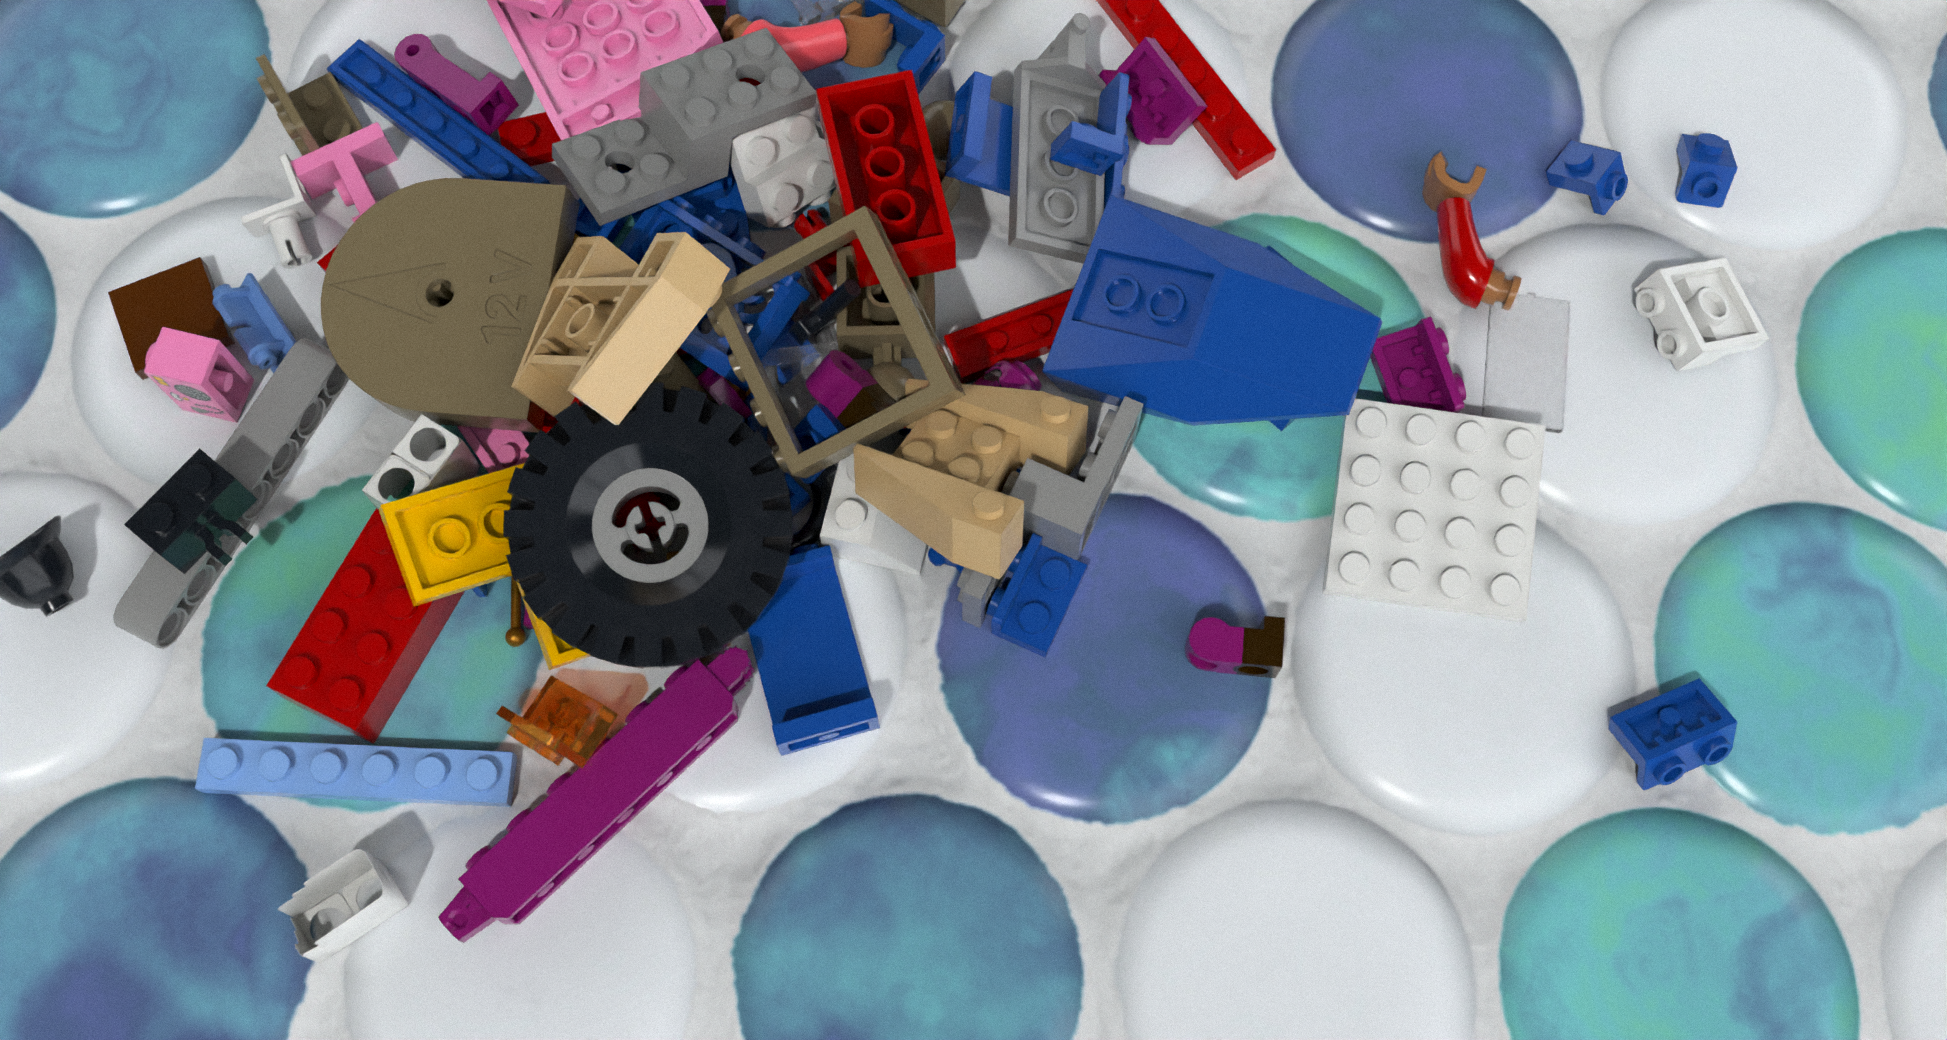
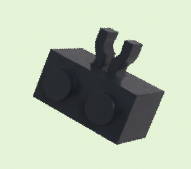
(193, 513)

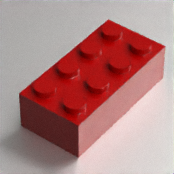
(888, 165)
(361, 640)

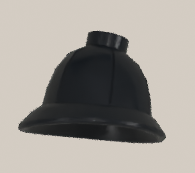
(38, 571)

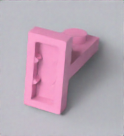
(343, 166)

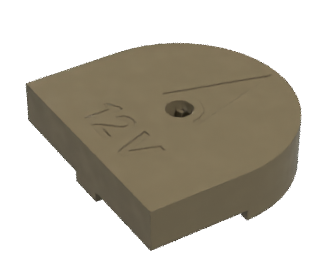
(442, 296)

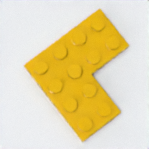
(456, 542)

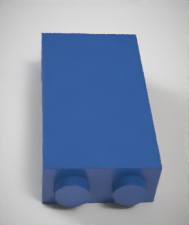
(983, 141)
(811, 657)

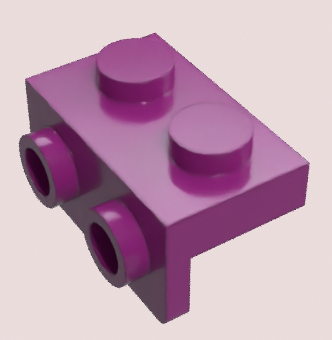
(1161, 95)
(1416, 369)

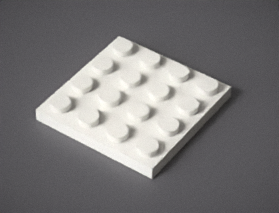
(1435, 510)

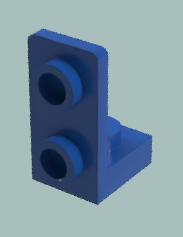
(922, 40)
(1100, 147)

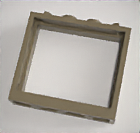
(747, 366)

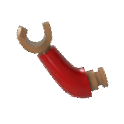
(1463, 260)

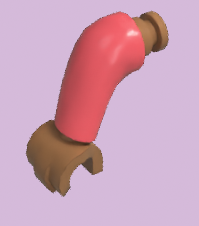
(851, 37)

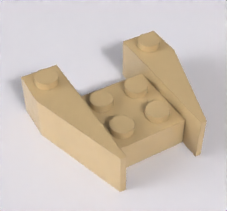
(616, 322)
(954, 465)

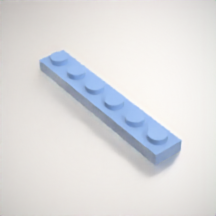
(356, 772)

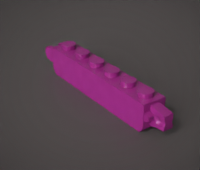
(601, 798)

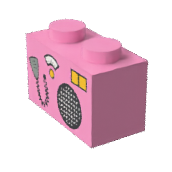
(198, 374)

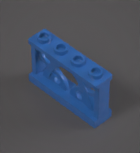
(767, 325)

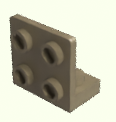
(312, 113)

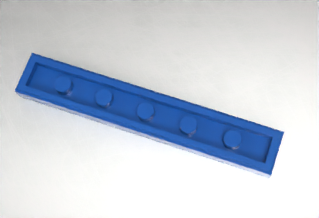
(427, 118)

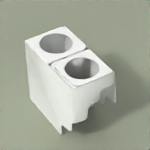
(410, 462)
(321, 893)

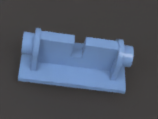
(263, 331)

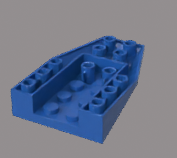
(1205, 326)

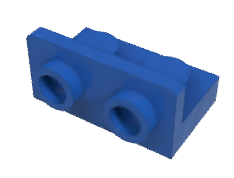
(1035, 597)
(1675, 733)

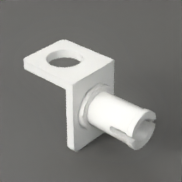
(283, 221)

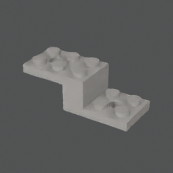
(684, 125)
(1060, 505)

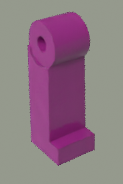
(481, 102)

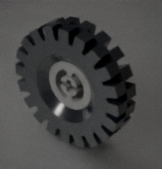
(574, 555)

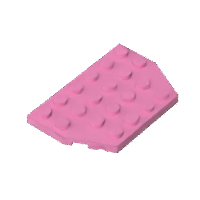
(593, 51)

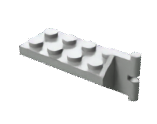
(1051, 203)

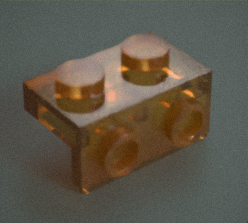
(561, 723)

